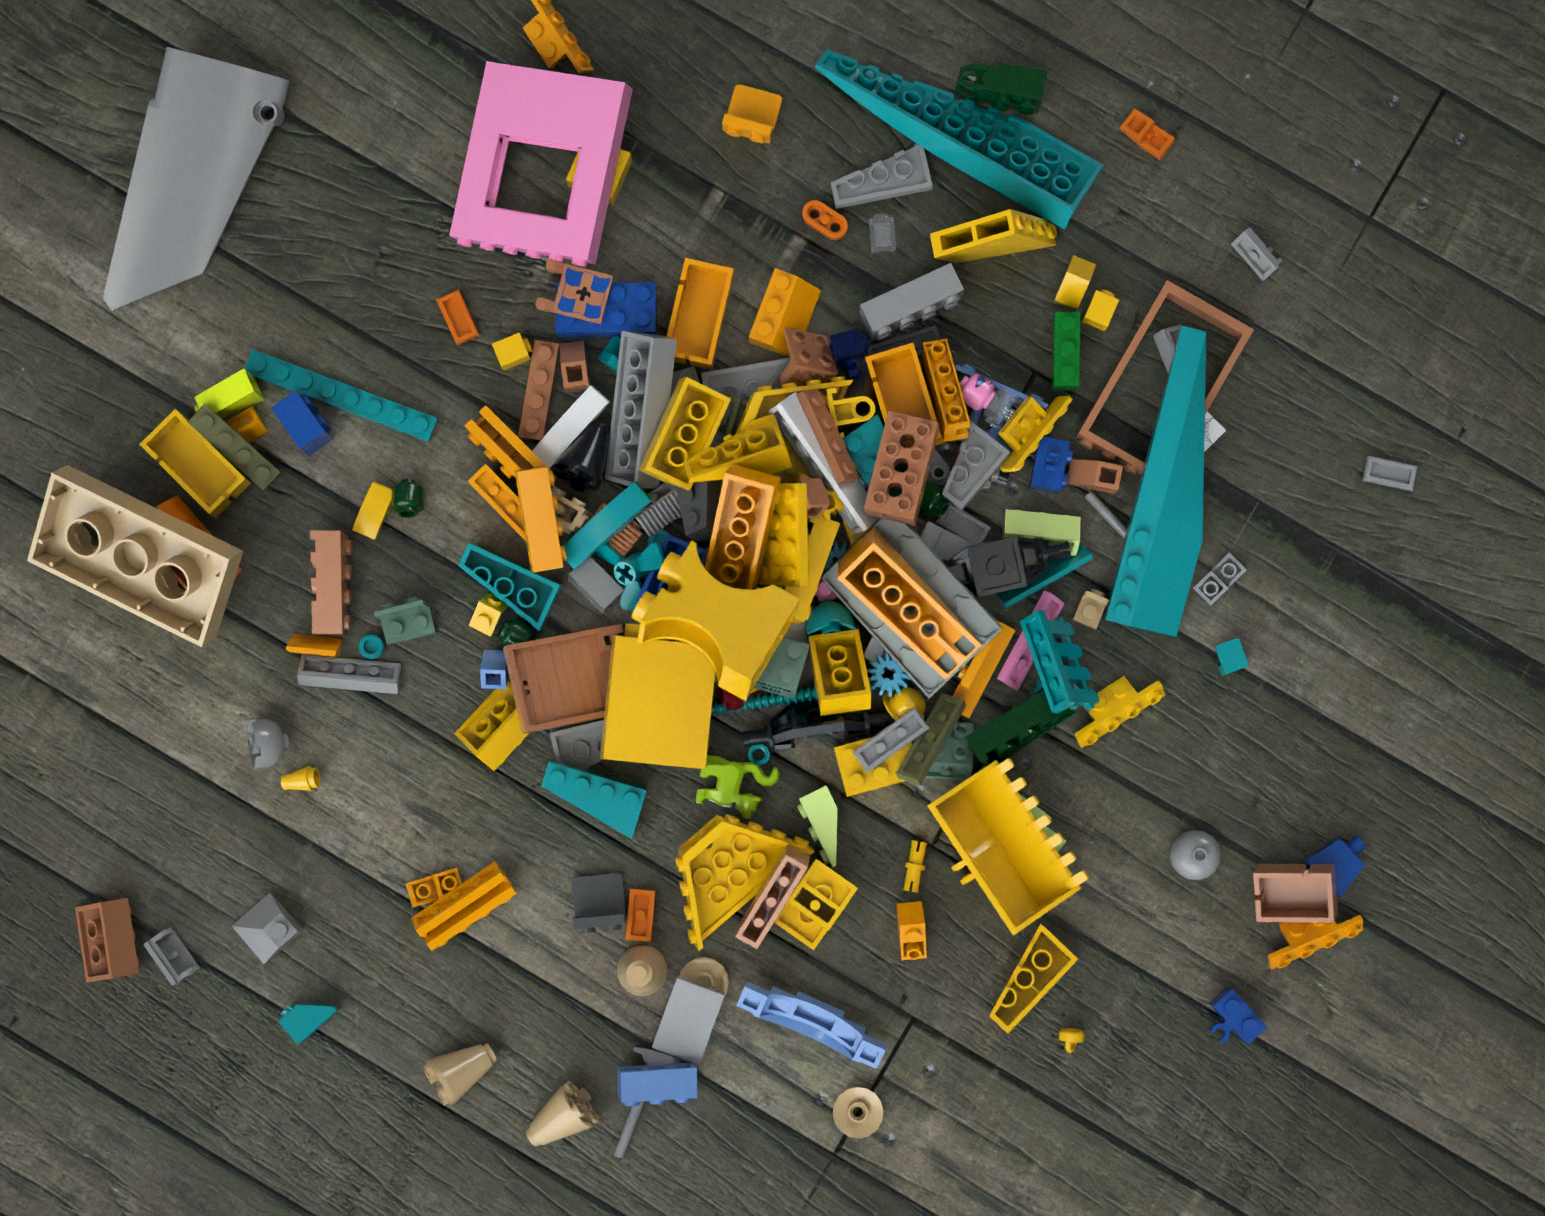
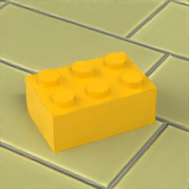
(839, 672)
(855, 777)

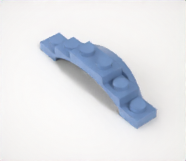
(814, 1020)

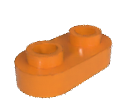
(826, 219)

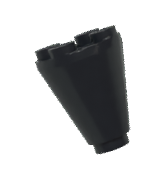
(585, 458)

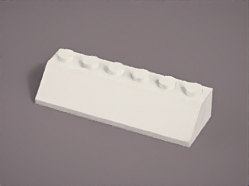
(800, 435)

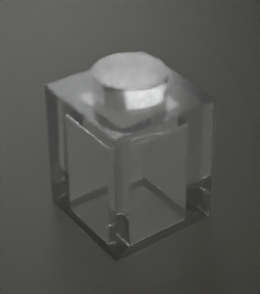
(882, 233)

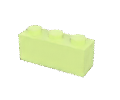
(1050, 527)

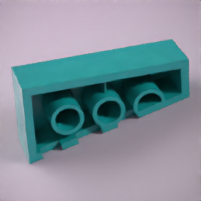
(863, 450)
(598, 794)

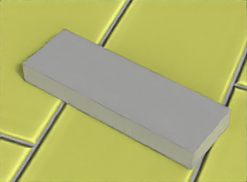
(891, 740)

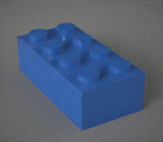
(628, 308)

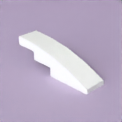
(570, 426)

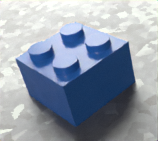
(302, 423)

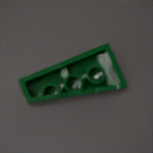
(1015, 729)

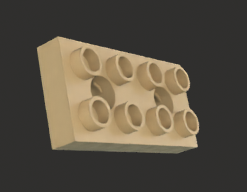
(134, 555)

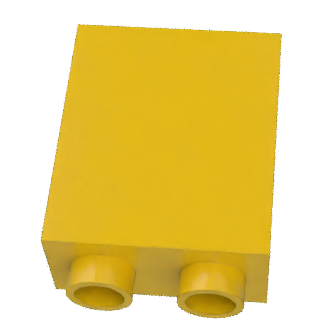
(657, 702)

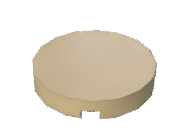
(707, 972)

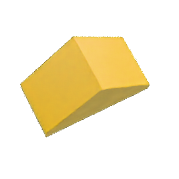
(1075, 282)

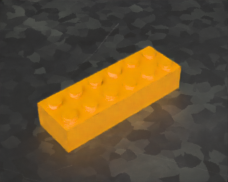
(742, 527)

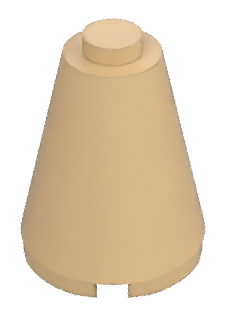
(642, 970)

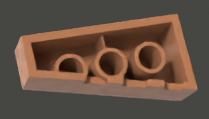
(330, 583)

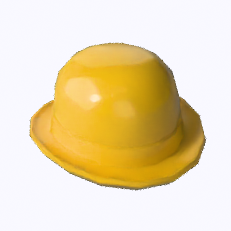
(904, 702)

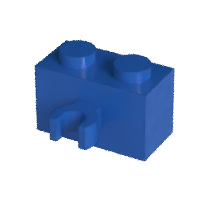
(1050, 465)
(1236, 1017)

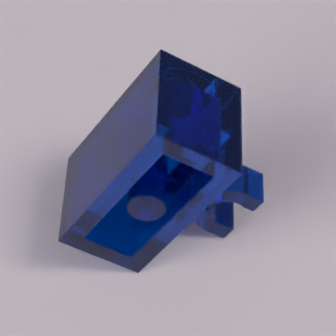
(848, 350)

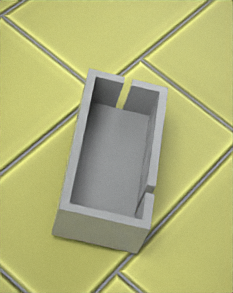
(911, 302)

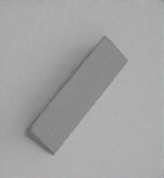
(349, 674)

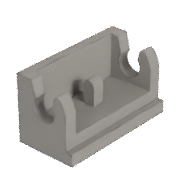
(596, 585)
(172, 956)

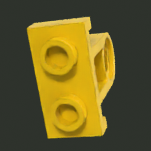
(844, 410)

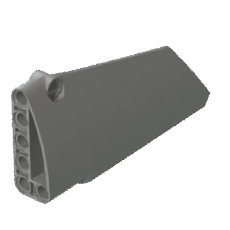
(189, 170)

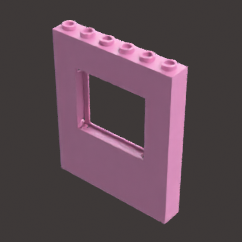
(547, 112)

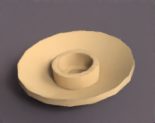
(861, 1125)

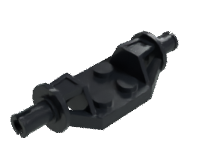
(1003, 563)
(805, 721)

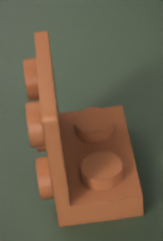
(809, 358)

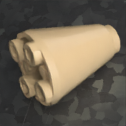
(458, 1071)
(562, 1116)

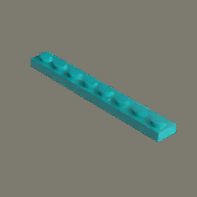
(341, 396)

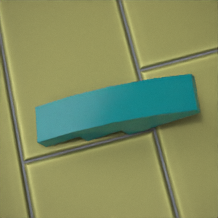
(606, 524)

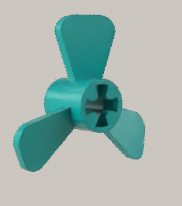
(631, 569)

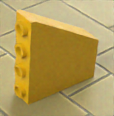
(993, 236)

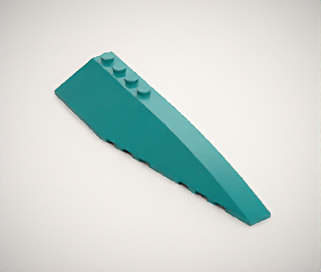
(1168, 505)

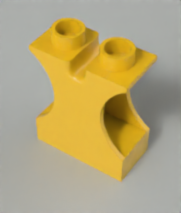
(725, 623)

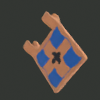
(580, 292)

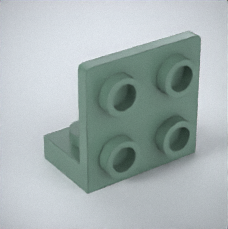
(406, 621)
(955, 757)

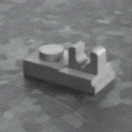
(1256, 254)

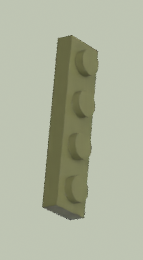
(234, 446)
(929, 744)

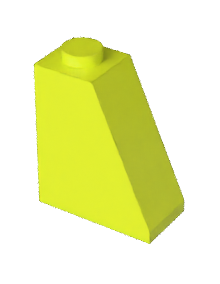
(231, 394)

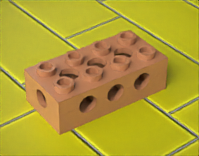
(890, 455)

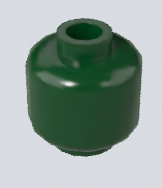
(407, 498)
(933, 502)
(515, 632)

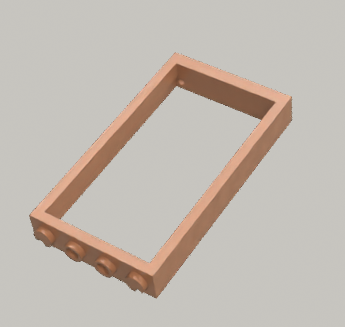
(1197, 307)

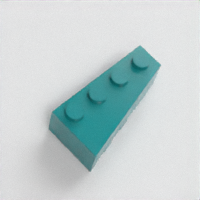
(525, 592)

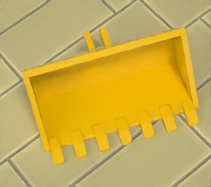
(1006, 846)

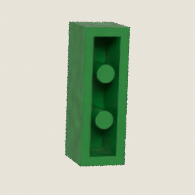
(1065, 351)

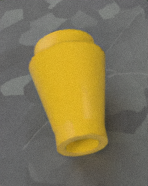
(303, 779)

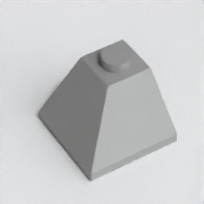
(267, 928)

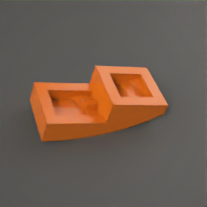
(1146, 134)

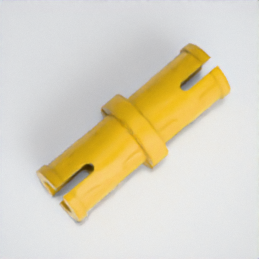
(915, 866)

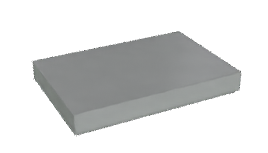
(688, 1020)

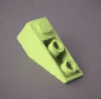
(822, 815)

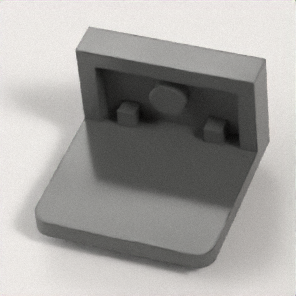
(598, 902)

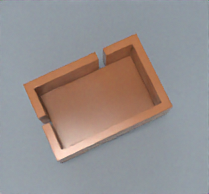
(1295, 893)

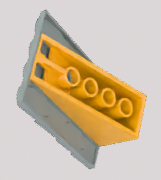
(911, 603)

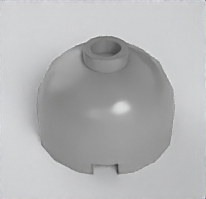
(265, 743)
(1195, 855)

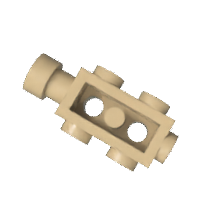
(567, 510)

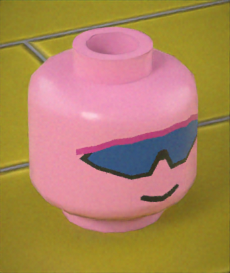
(977, 391)

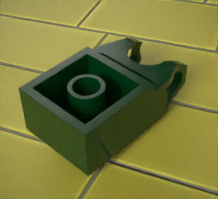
(1004, 86)

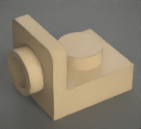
(1090, 608)

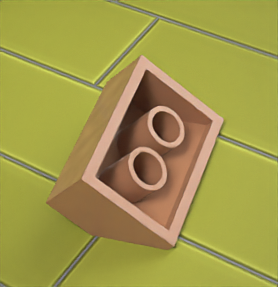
(107, 940)

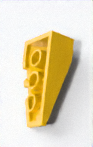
(755, 447)

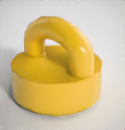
(1071, 1037)

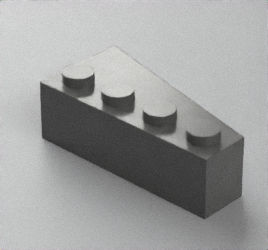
(701, 504)

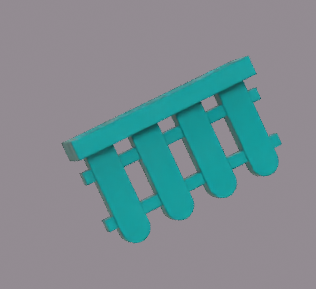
(1049, 665)

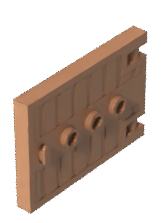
(562, 676)

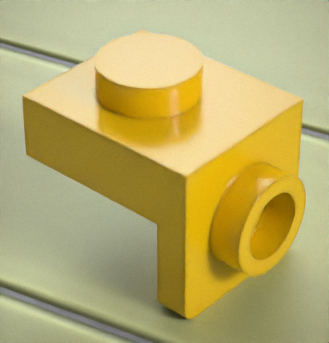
(488, 614)

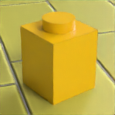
(1100, 309)
(512, 351)

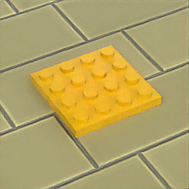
(787, 544)

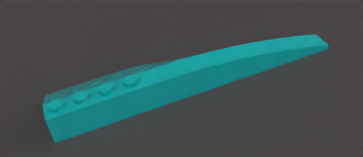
(981, 142)

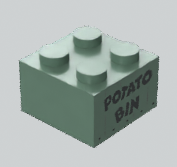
(784, 668)

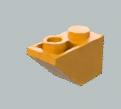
(911, 930)

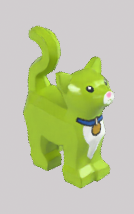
(729, 781)

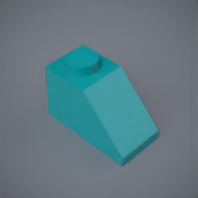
(305, 1019)

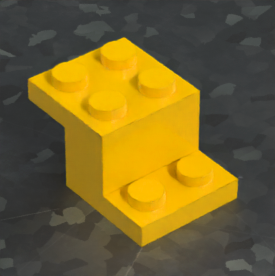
(815, 904)

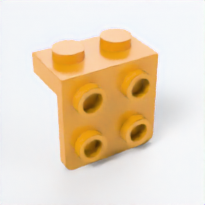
(752, 114)

